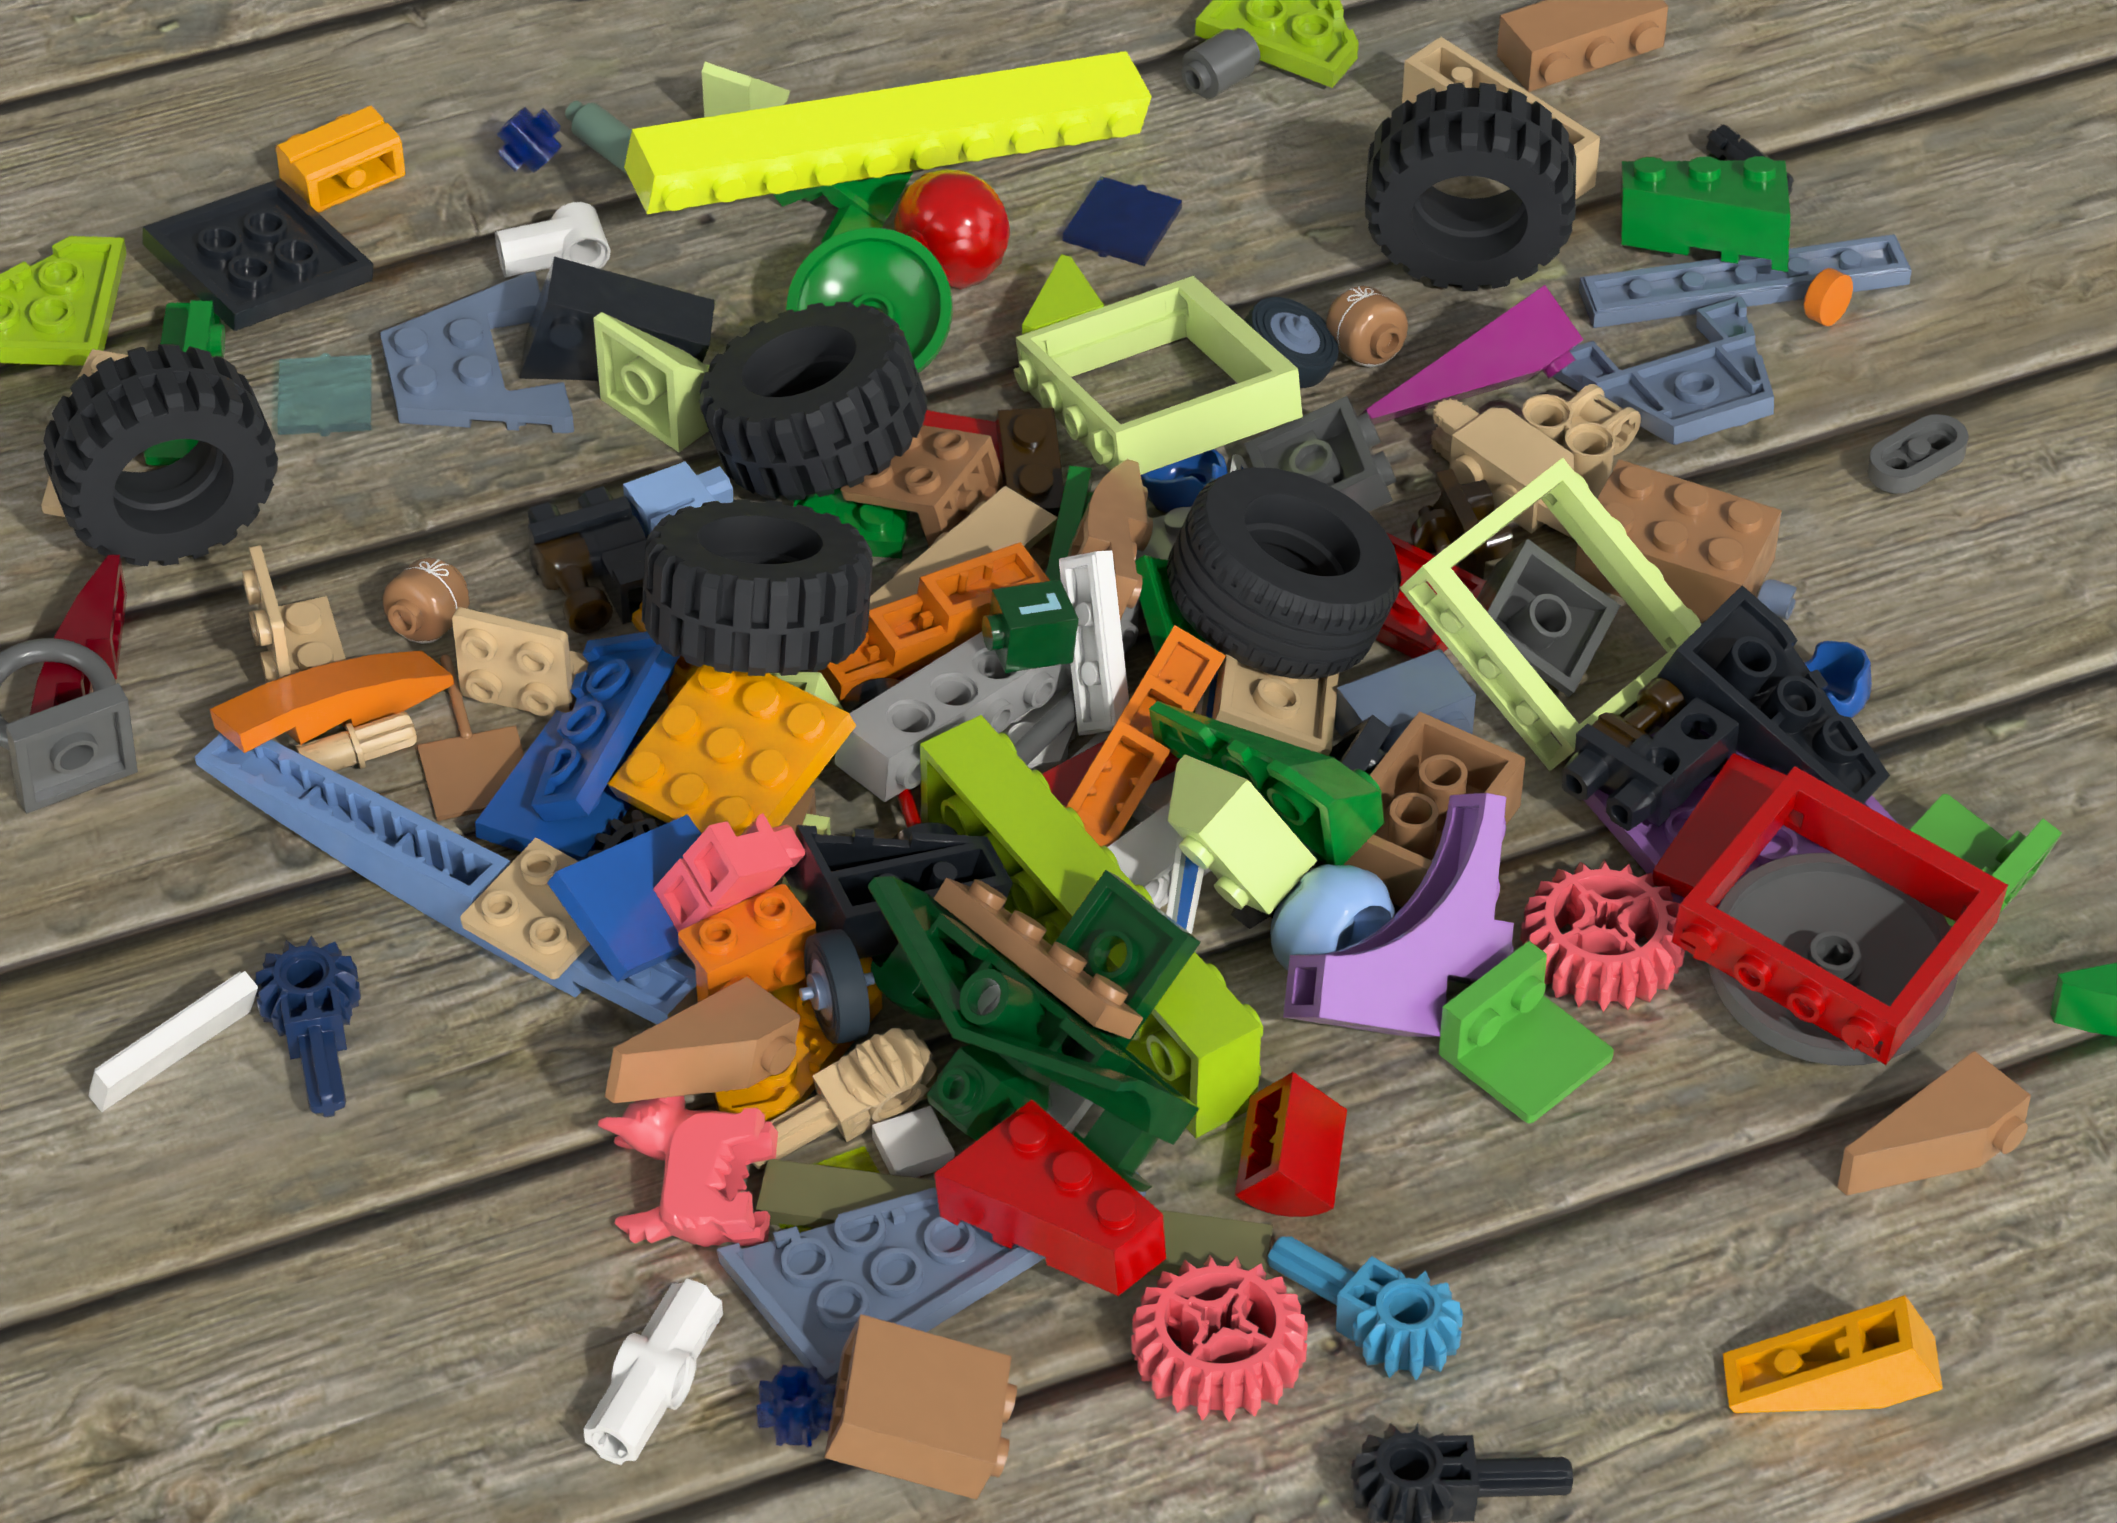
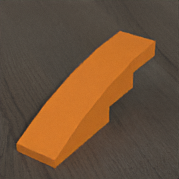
(934, 620)
(330, 695)
(1130, 752)

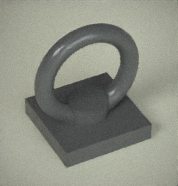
(72, 743)

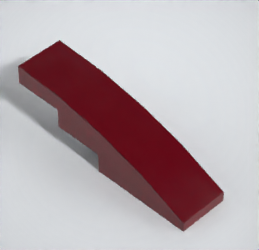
(94, 622)

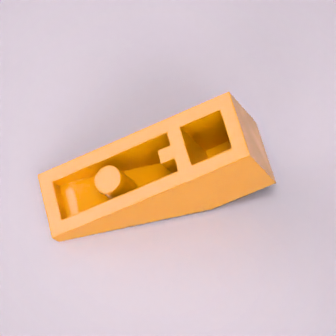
(1838, 1364)

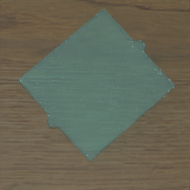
(325, 394)

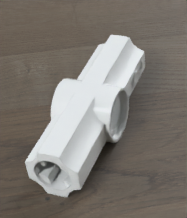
(653, 1372)

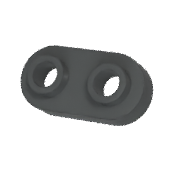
(1917, 453)

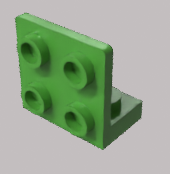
(1974, 841)
(1518, 1039)

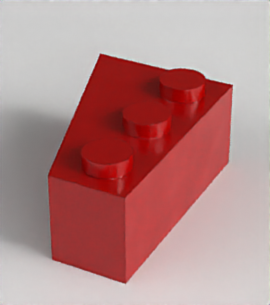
(1055, 1197)

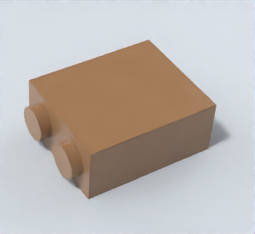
(921, 1407)

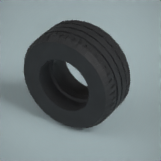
(1283, 573)

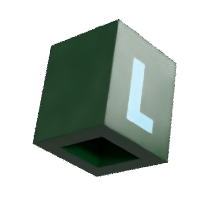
(1031, 626)

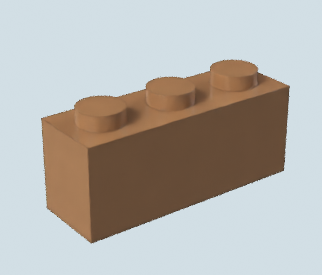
(1577, 36)

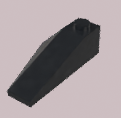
(1752, 673)

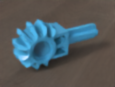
(1379, 1308)

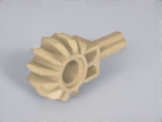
(860, 1090)

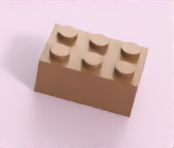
(1692, 533)
(1416, 784)

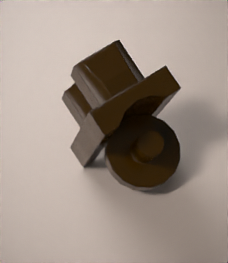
(1454, 515)

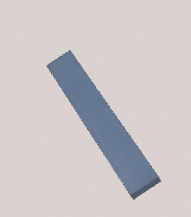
(1693, 285)

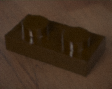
(1031, 455)

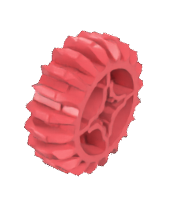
(1606, 918)
(1228, 1358)

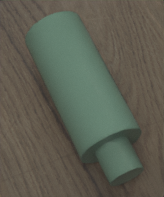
(600, 131)

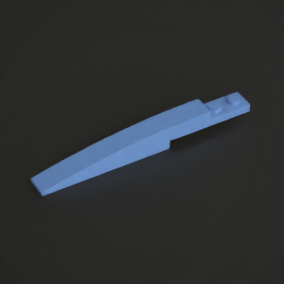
(416, 861)

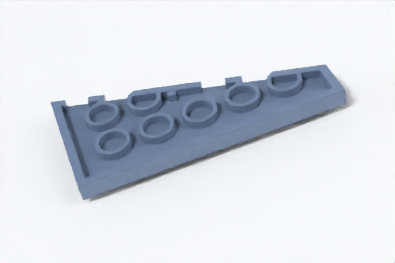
(874, 1261)

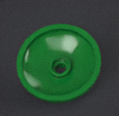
(883, 272)

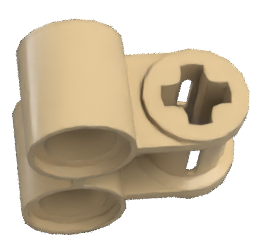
(1587, 427)

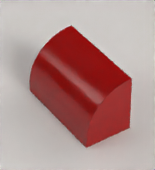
(1291, 1149)

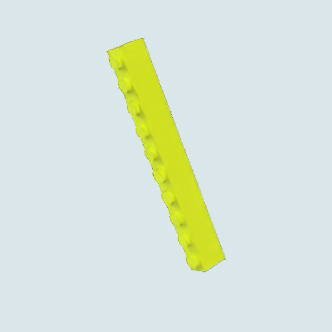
(885, 132)

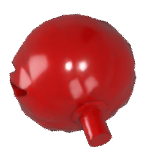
(957, 222)

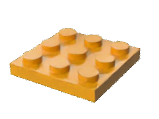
(732, 751)

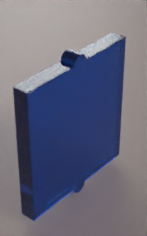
(1122, 221)

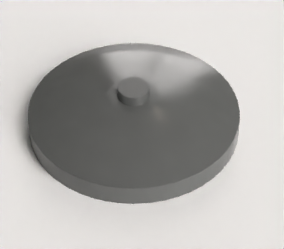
(1842, 924)

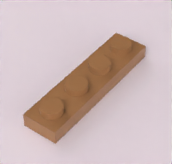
(1053, 966)

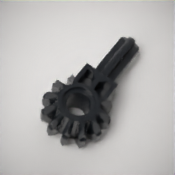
(1444, 1477)

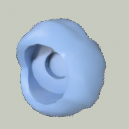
(1329, 912)

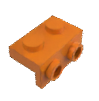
(752, 940)

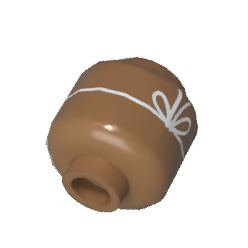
(1364, 323)
(425, 599)

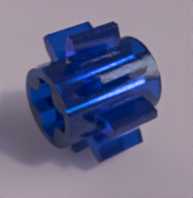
(529, 139)
(795, 1405)

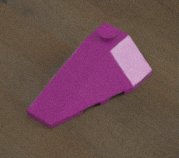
(1503, 353)

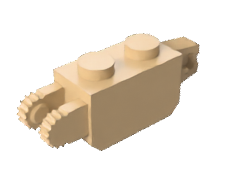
(1498, 450)

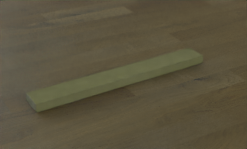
(817, 1194)

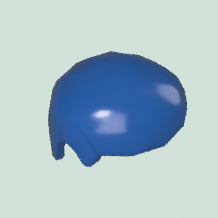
(1182, 481)
(1846, 673)

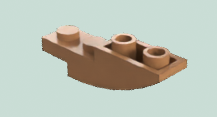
(1120, 523)

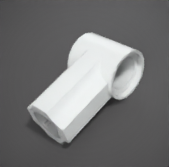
(570, 234)

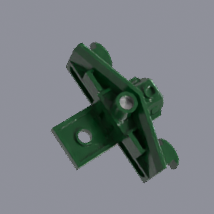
(1028, 1036)

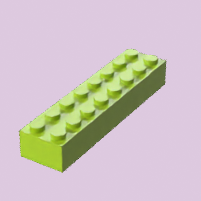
(1198, 1030)

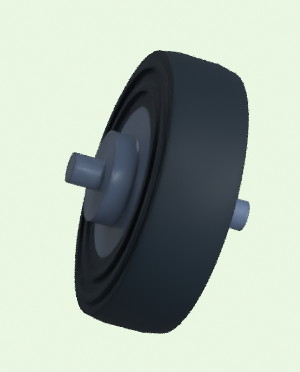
(1297, 335)
(836, 986)

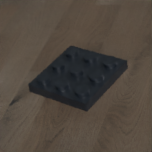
(257, 254)

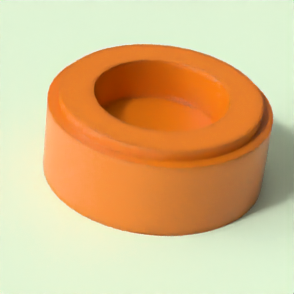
(1828, 296)

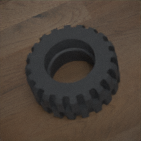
(1479, 136)
(813, 400)
(143, 404)
(756, 587)

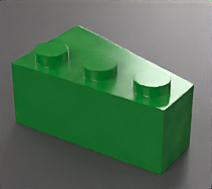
(1707, 206)

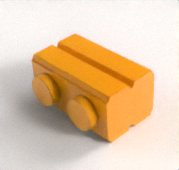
(341, 159)

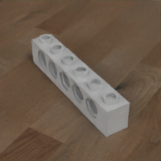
(949, 691)

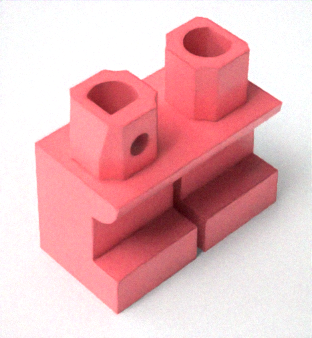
(727, 869)

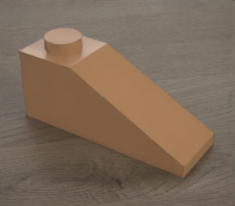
(707, 1048)
(1940, 1130)

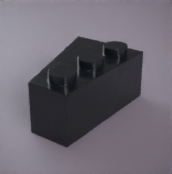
(562, 330)
(838, 869)

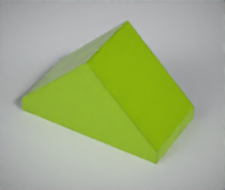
(1062, 297)

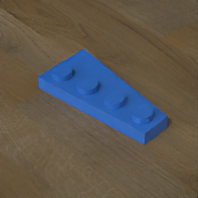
(609, 708)

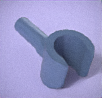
(1778, 597)

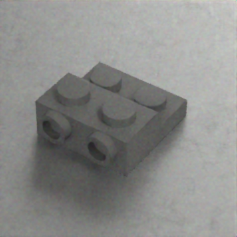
(1330, 448)

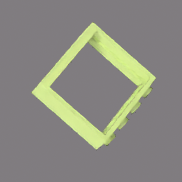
(1262, 398)
(1492, 656)

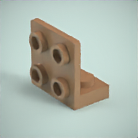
(937, 477)

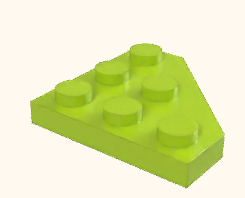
(1290, 34)
(61, 303)

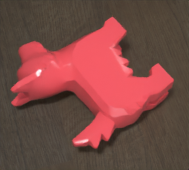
(702, 1171)

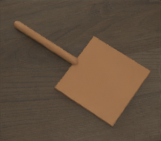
(469, 768)

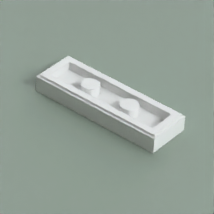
(1099, 654)
(172, 1040)

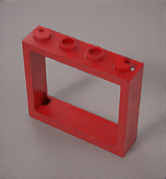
(1875, 846)

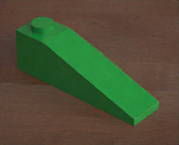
(1311, 792)

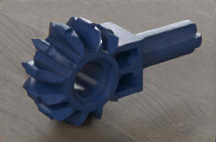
(310, 1000)

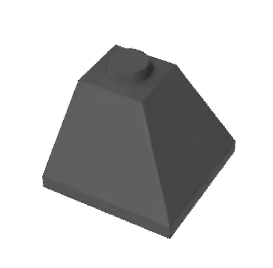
(1548, 613)

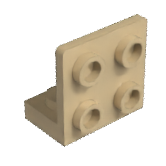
(294, 633)
(515, 663)
(526, 916)

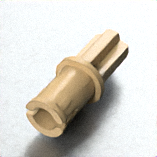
(361, 742)

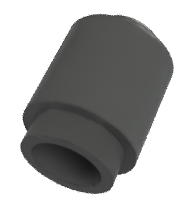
(1220, 62)

